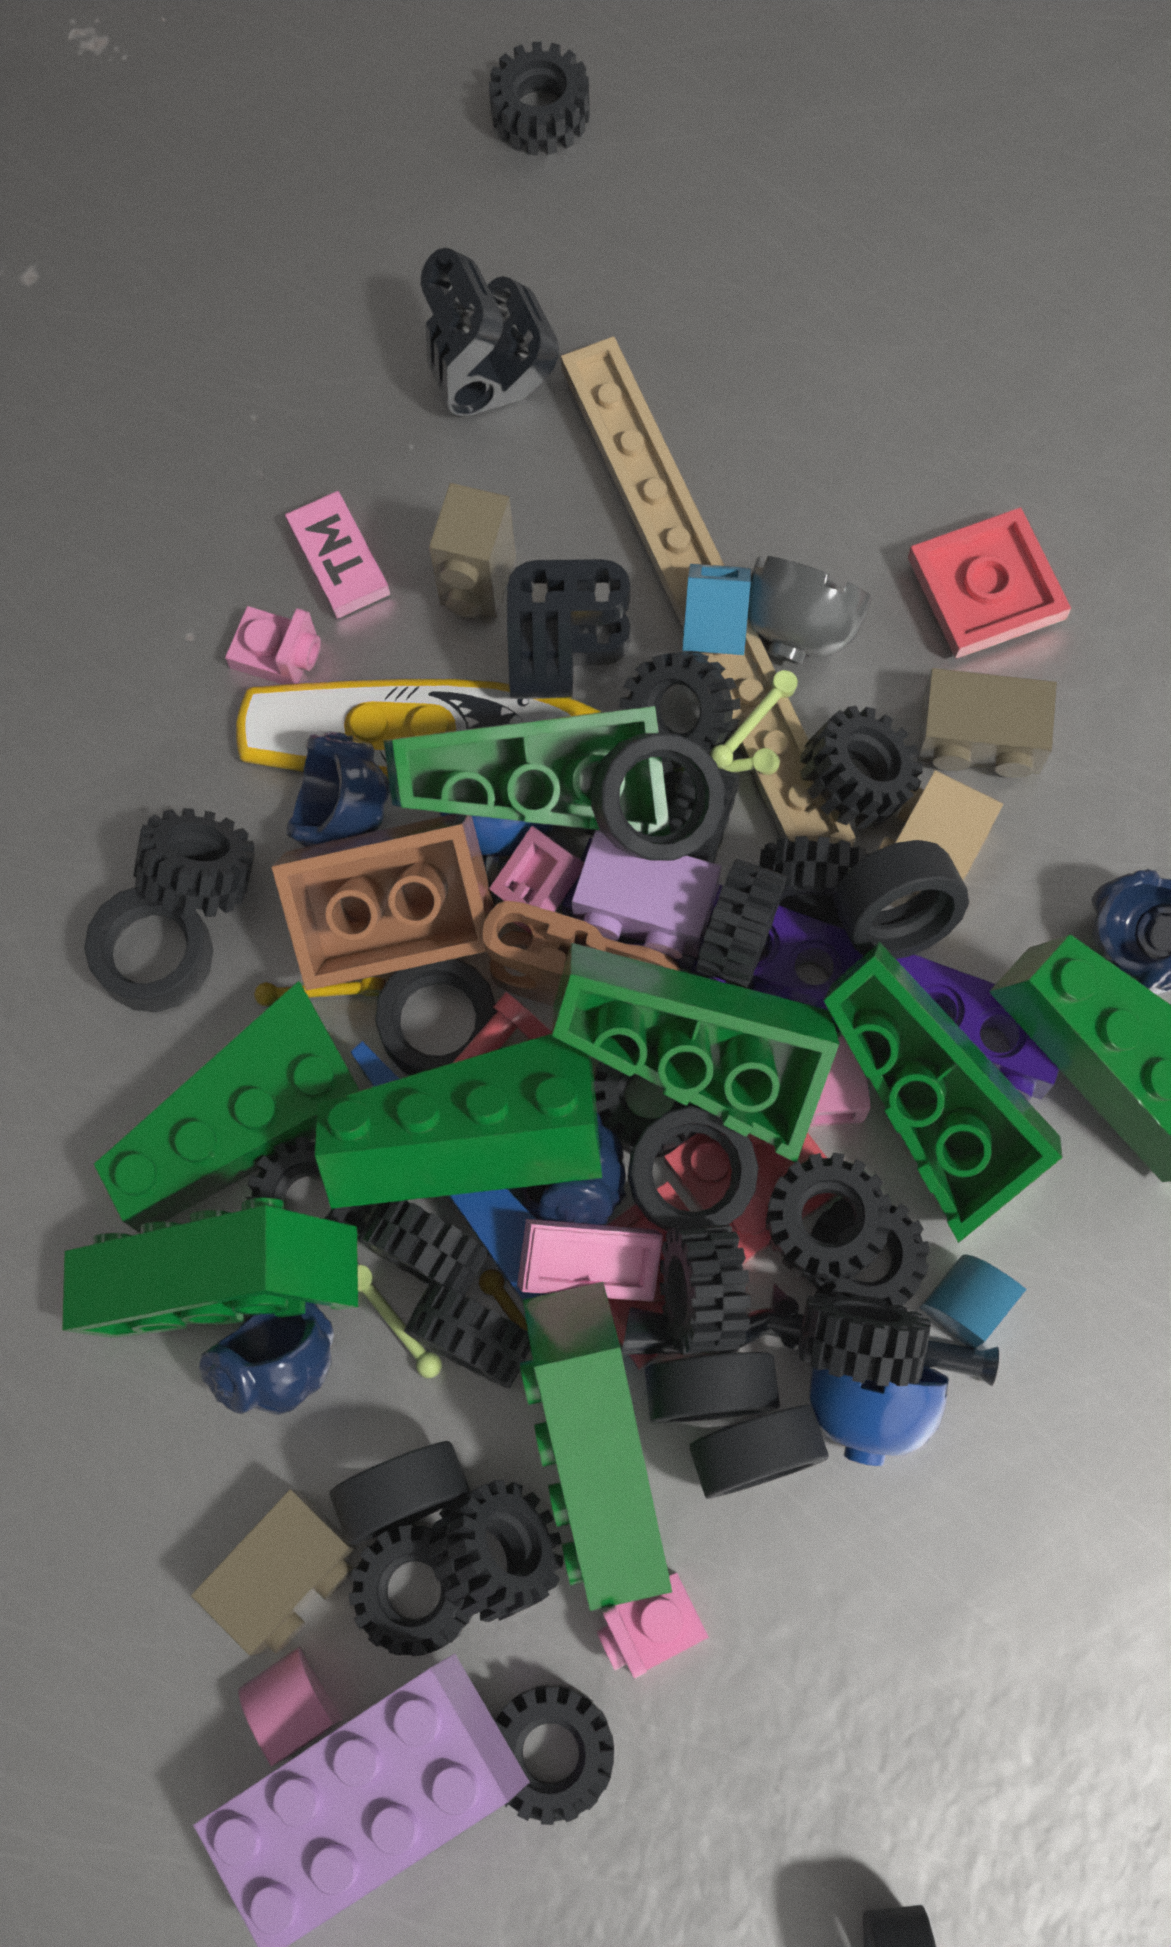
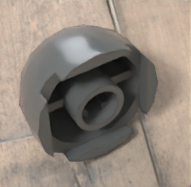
(803, 610)

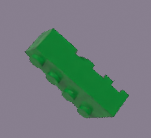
(529, 771)
(1102, 1036)
(701, 1040)
(950, 1103)
(228, 1114)
(464, 1128)
(209, 1271)
(596, 1447)

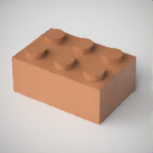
(385, 900)

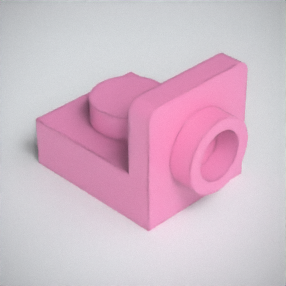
(274, 646)
(537, 873)
(651, 1629)

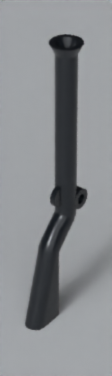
(648, 1334)

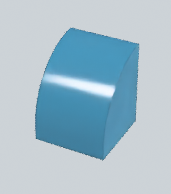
(716, 609)
(972, 1300)

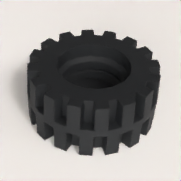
(469, 1334)

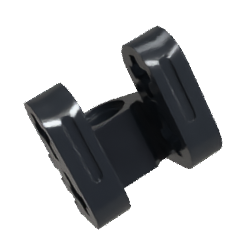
(483, 357)
(562, 631)

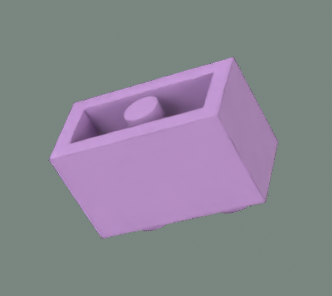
(646, 899)

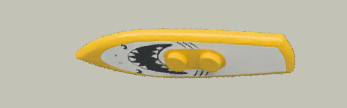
(279, 718)

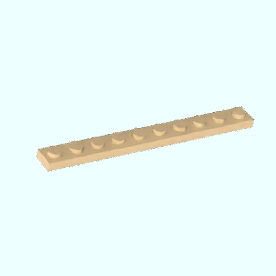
(674, 540)

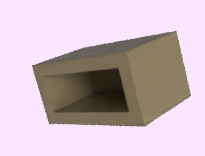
(473, 551)
(987, 722)
(276, 1574)

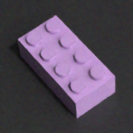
(361, 1805)

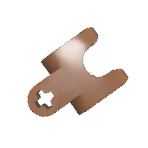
(546, 951)

